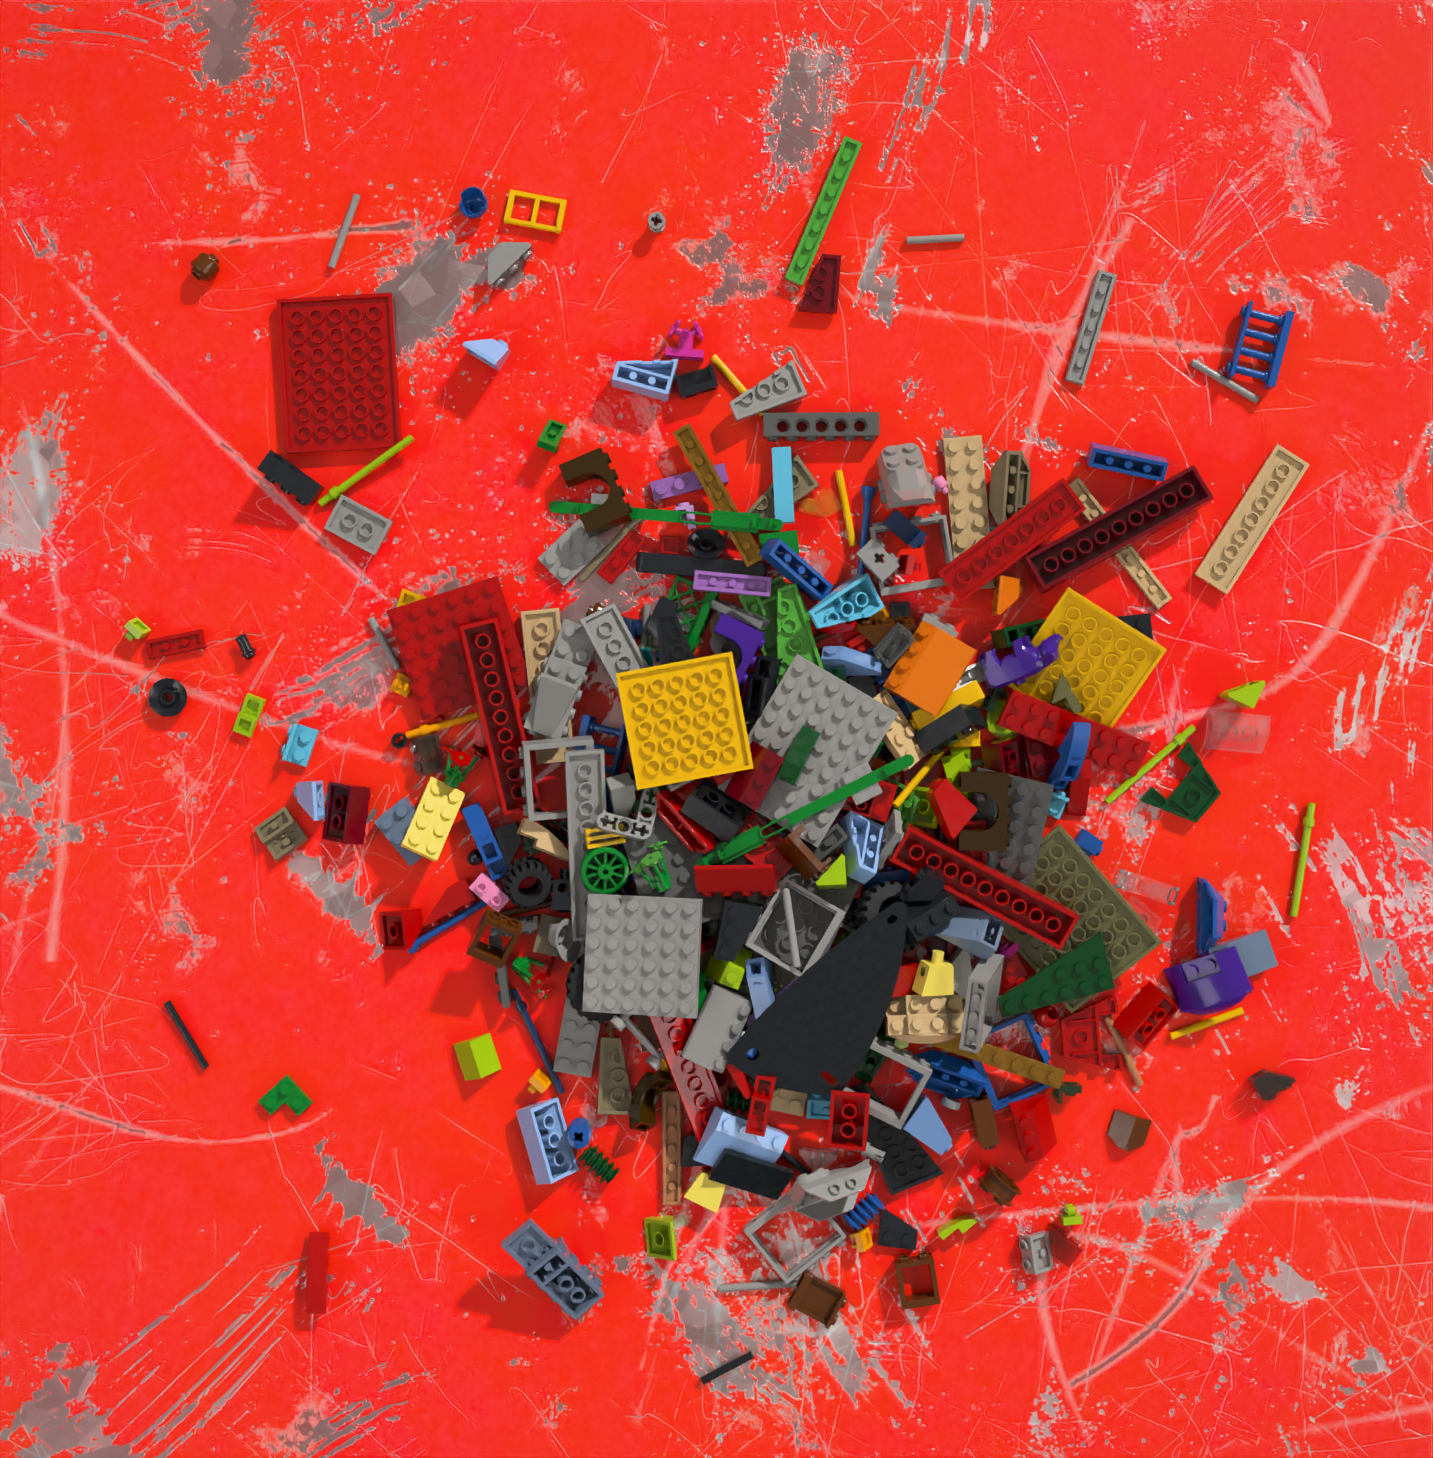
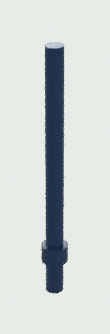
(521, 1007)

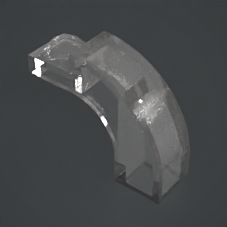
(1146, 887)

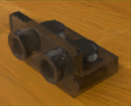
(427, 755)

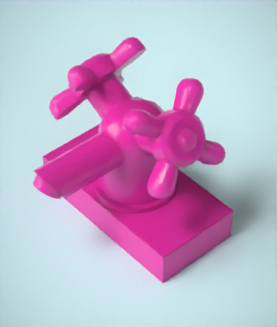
(685, 343)

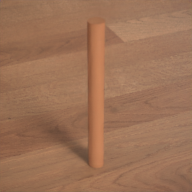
(1124, 1052)

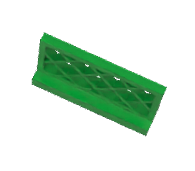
(702, 617)

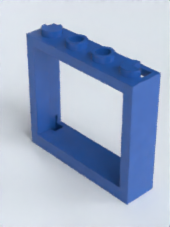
(1042, 1054)

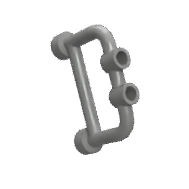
(624, 1021)

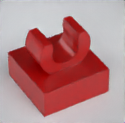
(908, 565)
(856, 641)

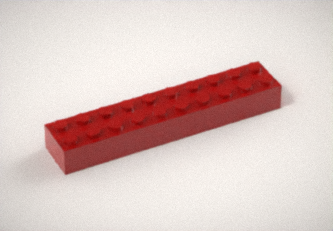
(496, 710)
(986, 887)

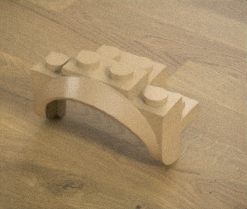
(924, 1018)

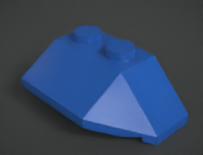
(1209, 916)
(950, 1075)

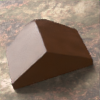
(1128, 1130)

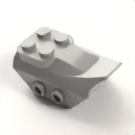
(904, 477)
(829, 1192)

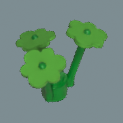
(661, 879)

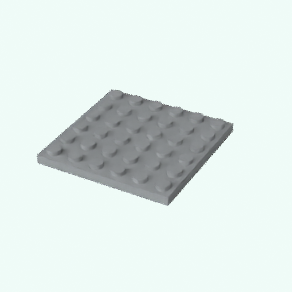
(642, 955)

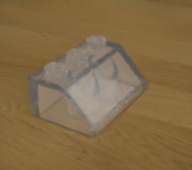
(1237, 732)

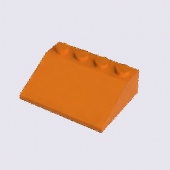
(929, 669)

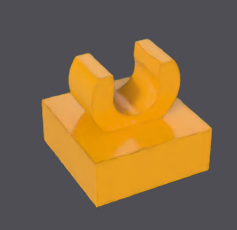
(401, 685)
(539, 1081)
(863, 1239)

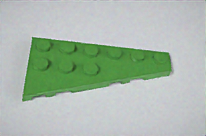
(793, 630)

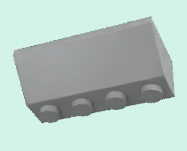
(717, 1028)

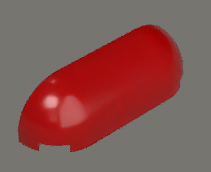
(686, 829)

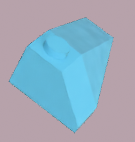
(848, 602)

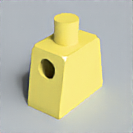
(934, 976)
(705, 1191)

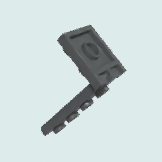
(530, 923)

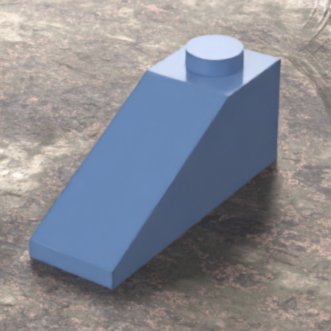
(854, 661)

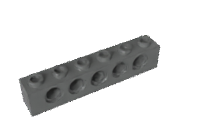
(868, 419)

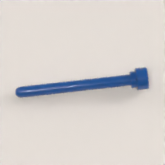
(867, 493)
(445, 925)

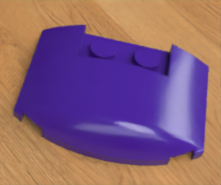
(1209, 982)

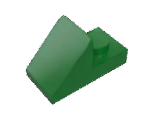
(552, 436)

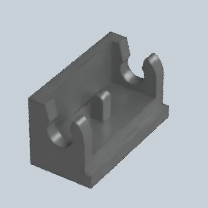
(893, 644)

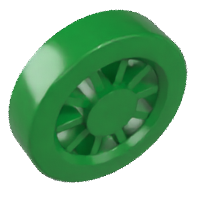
(604, 870)

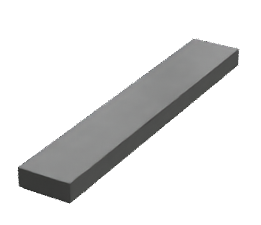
(1090, 327)

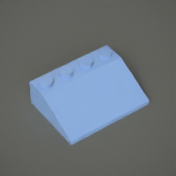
(728, 1130)

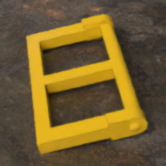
(508, 220)

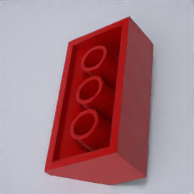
(736, 879)

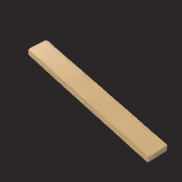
(1127, 558)

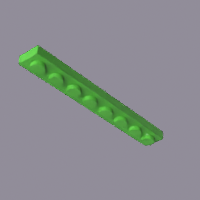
(823, 211)

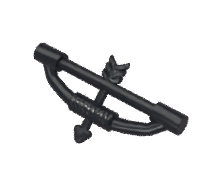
(562, 825)

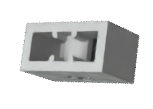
(879, 570)

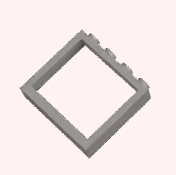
(917, 521)
(525, 771)
(770, 905)
(981, 1002)
(906, 1058)
(808, 1261)

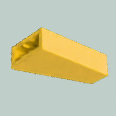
(969, 695)

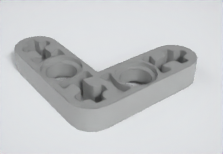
(640, 821)

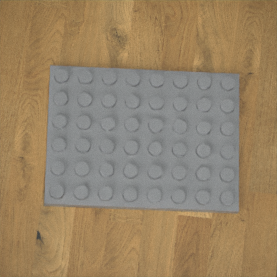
(850, 734)

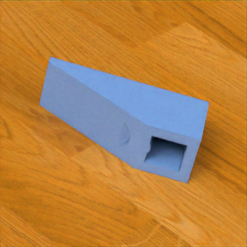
(760, 983)

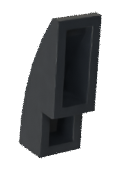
(761, 684)

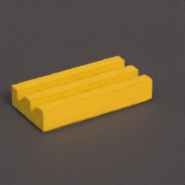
(603, 836)

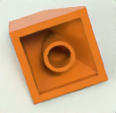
(1005, 593)

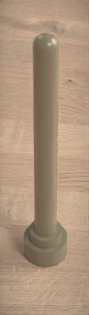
(608, 549)

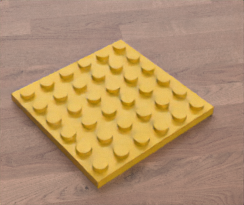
(1098, 656)
(684, 720)

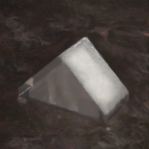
(817, 1157)

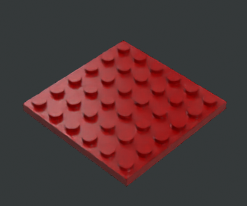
(432, 647)

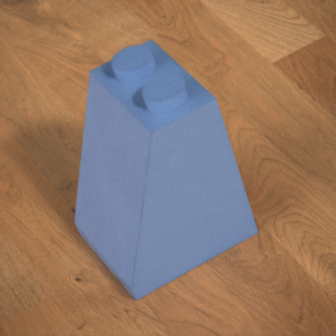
(927, 1126)

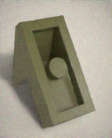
(1064, 690)

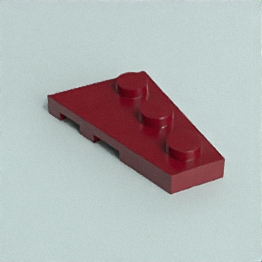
(824, 287)

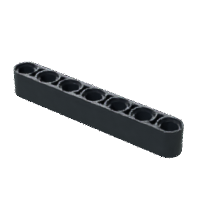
(686, 565)

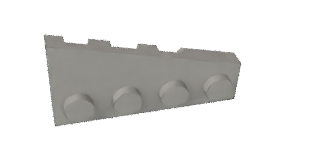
(769, 393)

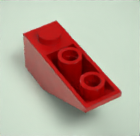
(452, 899)

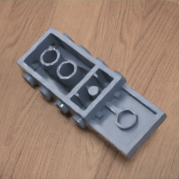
(554, 1268)

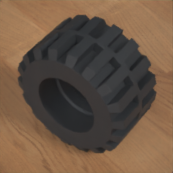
(534, 894)

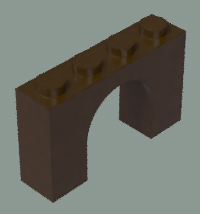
(614, 510)
(995, 835)

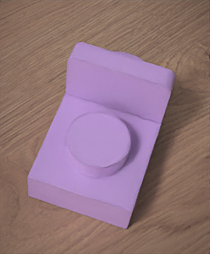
(687, 517)

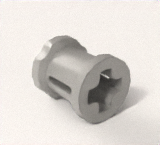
(652, 218)

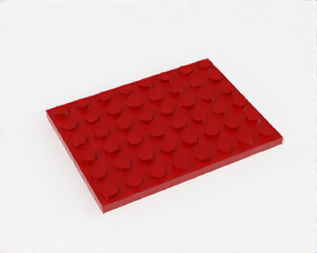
(339, 373)

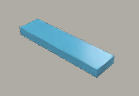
(783, 484)

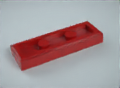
(621, 556)
(176, 644)

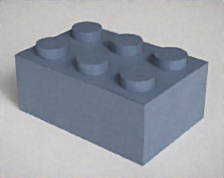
(394, 826)

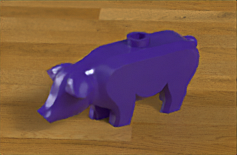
(1023, 663)

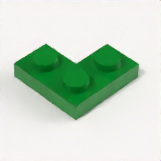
(286, 1092)

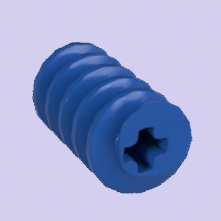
(579, 1140)
(864, 1211)

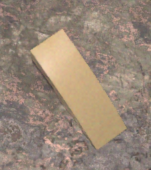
(543, 839)

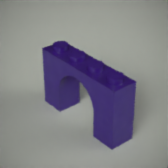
(745, 638)

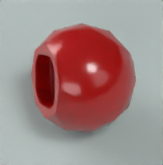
(1046, 1016)

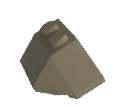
(1009, 485)

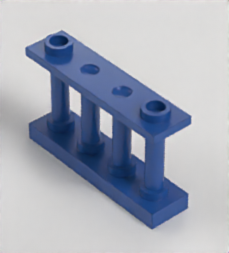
(1274, 358)
(588, 726)

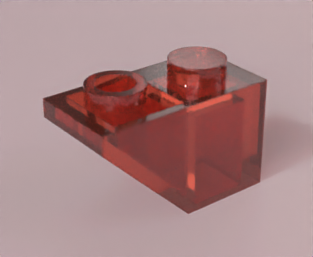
(1063, 1248)

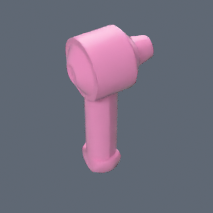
(940, 485)

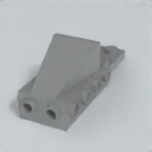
(560, 683)

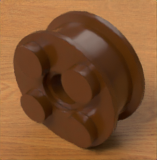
(999, 1186)

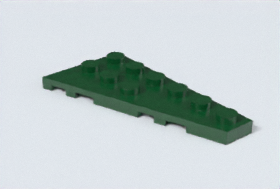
(1066, 978)

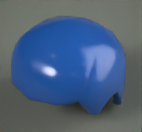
(473, 203)

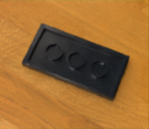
(750, 1174)

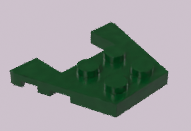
(1193, 793)

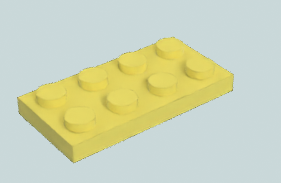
(433, 819)

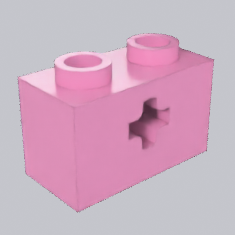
(489, 891)

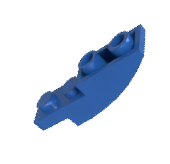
(1072, 755)
(485, 840)

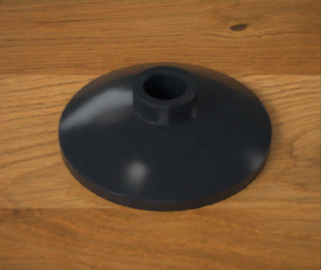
(706, 543)
(158, 697)

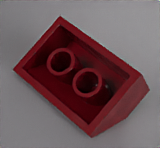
(1005, 755)
(754, 784)
(346, 813)

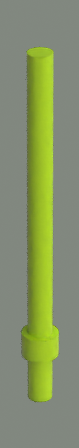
(336, 492)
(1178, 740)
(1308, 822)

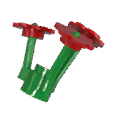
(454, 775)
(522, 967)

